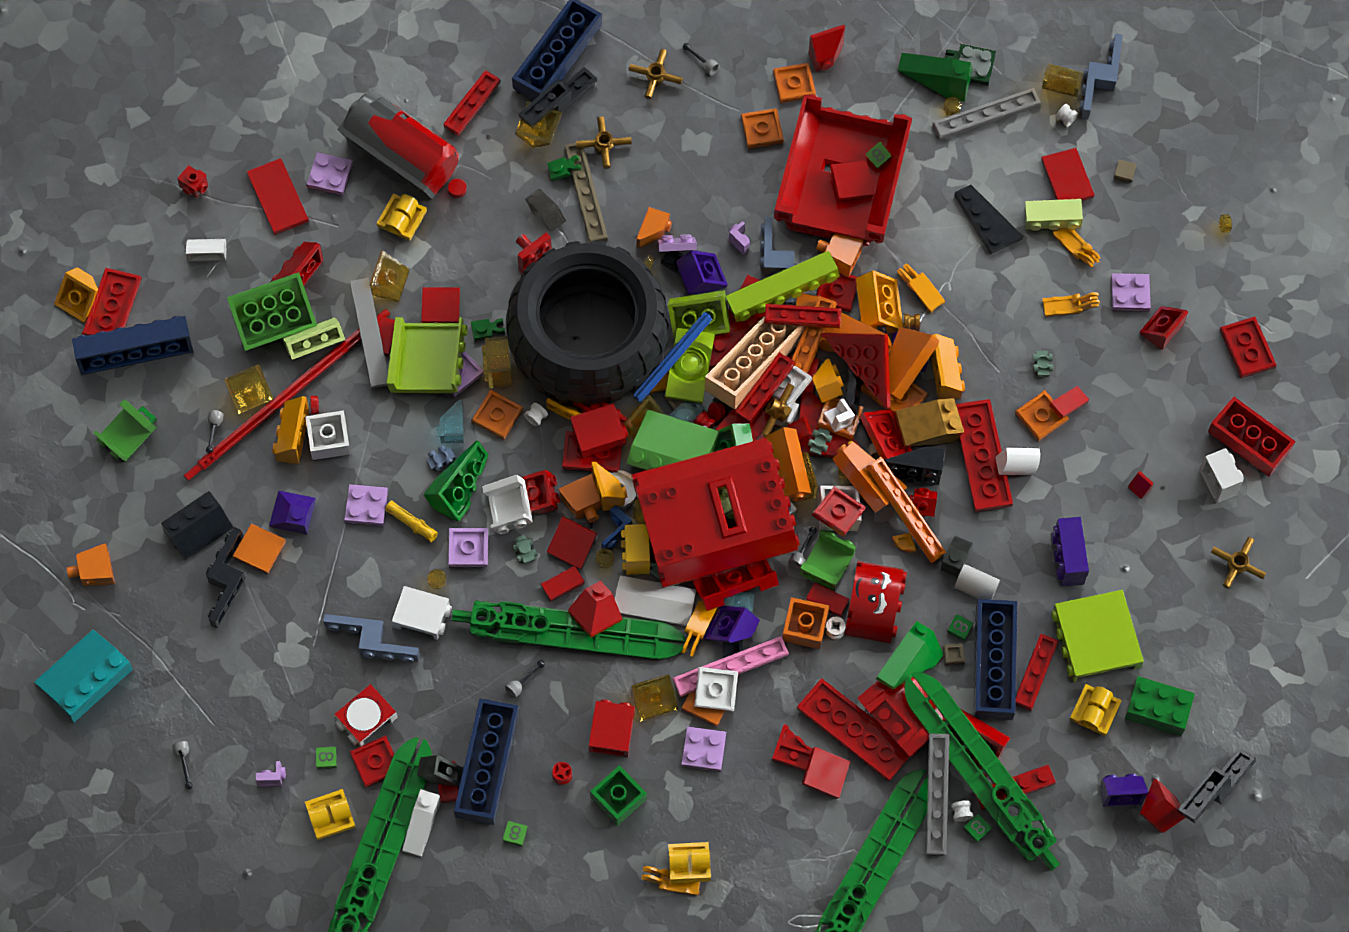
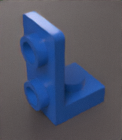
(620, 519)

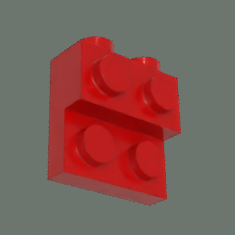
(541, 492)

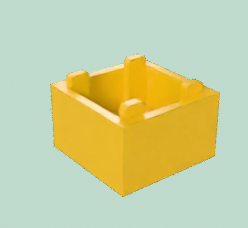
(636, 550)

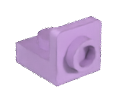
(738, 239)
(271, 778)

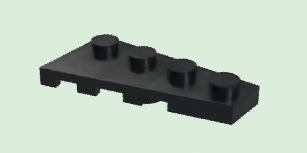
(988, 222)

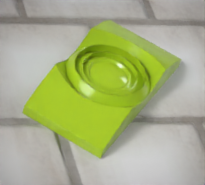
(688, 373)

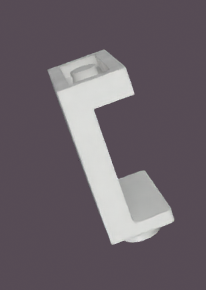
(508, 504)
(421, 612)

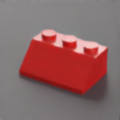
(305, 260)
(995, 739)

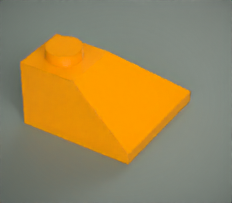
(76, 294)
(608, 488)

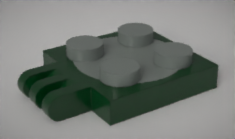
(981, 60)

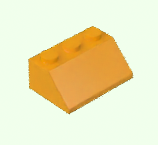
(879, 301)
(947, 369)
(291, 431)

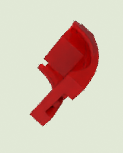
(725, 584)
(895, 715)

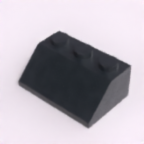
(197, 525)

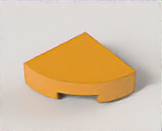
(904, 542)

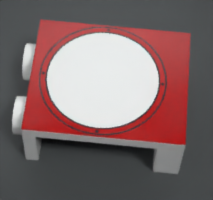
(364, 715)

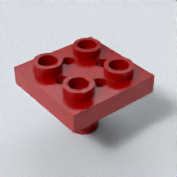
(532, 251)

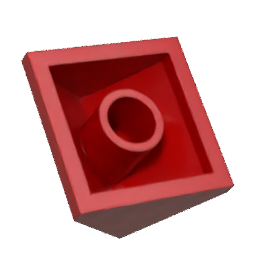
(1164, 325)
(1161, 807)

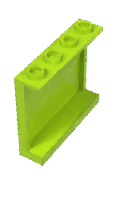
(426, 357)
(1097, 634)

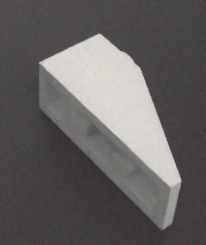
(421, 822)

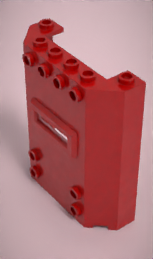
(830, 137)
(689, 522)

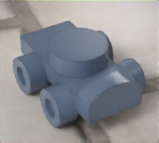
(439, 460)

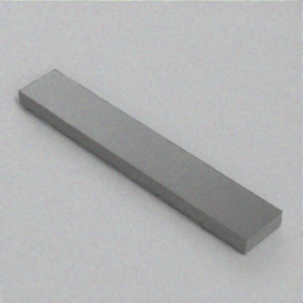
(986, 113)
(369, 332)
(937, 794)

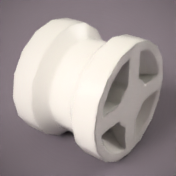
(1066, 115)
(535, 414)
(835, 632)
(962, 811)

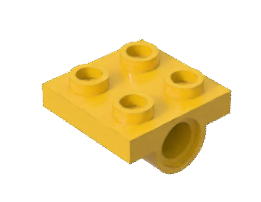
(402, 216)
(1095, 709)
(330, 814)
(689, 862)

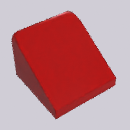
(1140, 485)

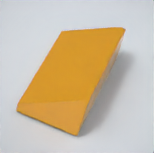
(562, 409)

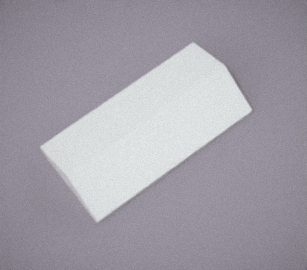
(652, 602)

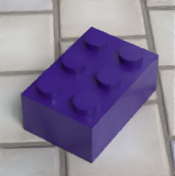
(1070, 551)

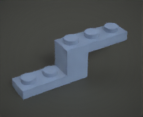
(1100, 76)
(773, 261)
(371, 638)

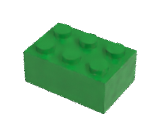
(1159, 706)

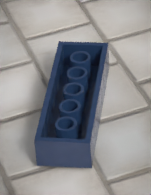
(557, 49)
(132, 345)
(995, 659)
(486, 761)

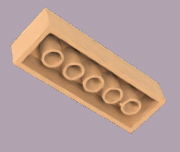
(749, 359)

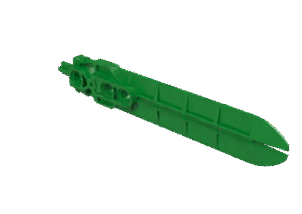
(512, 612)
(989, 763)
(389, 850)
(869, 851)

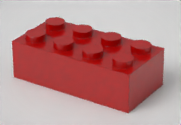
(1251, 436)

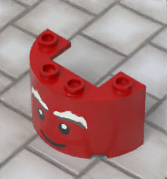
(875, 602)

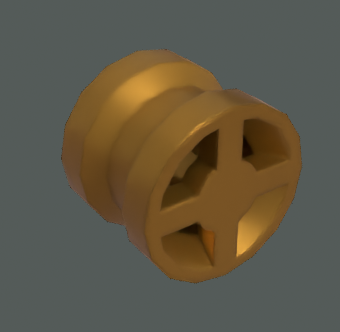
(911, 321)

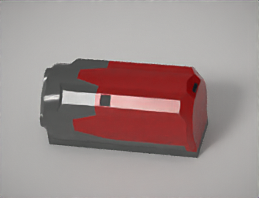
(400, 143)

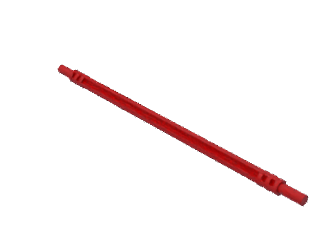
(279, 401)

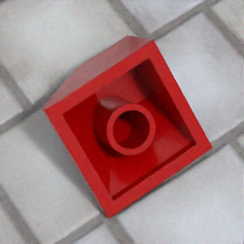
(826, 46)
(595, 609)

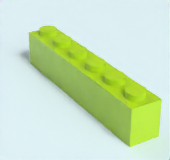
(782, 286)

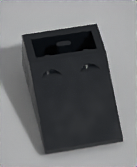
(918, 465)

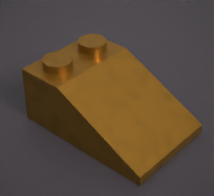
(930, 423)

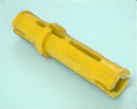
(414, 523)

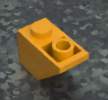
(826, 382)

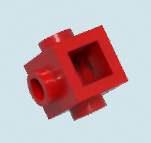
(193, 181)
(924, 501)

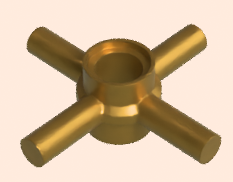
(655, 80)
(603, 149)
(777, 409)
(1233, 567)

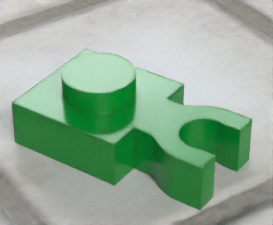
(560, 168)
(484, 329)

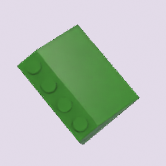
(271, 311)
(669, 440)

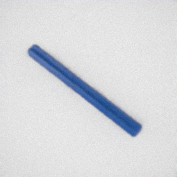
(672, 357)

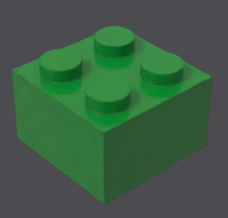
(618, 795)

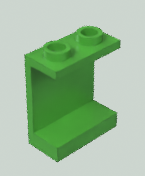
(125, 432)
(828, 560)

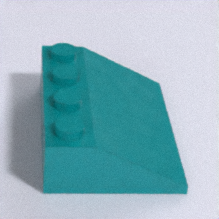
(84, 675)

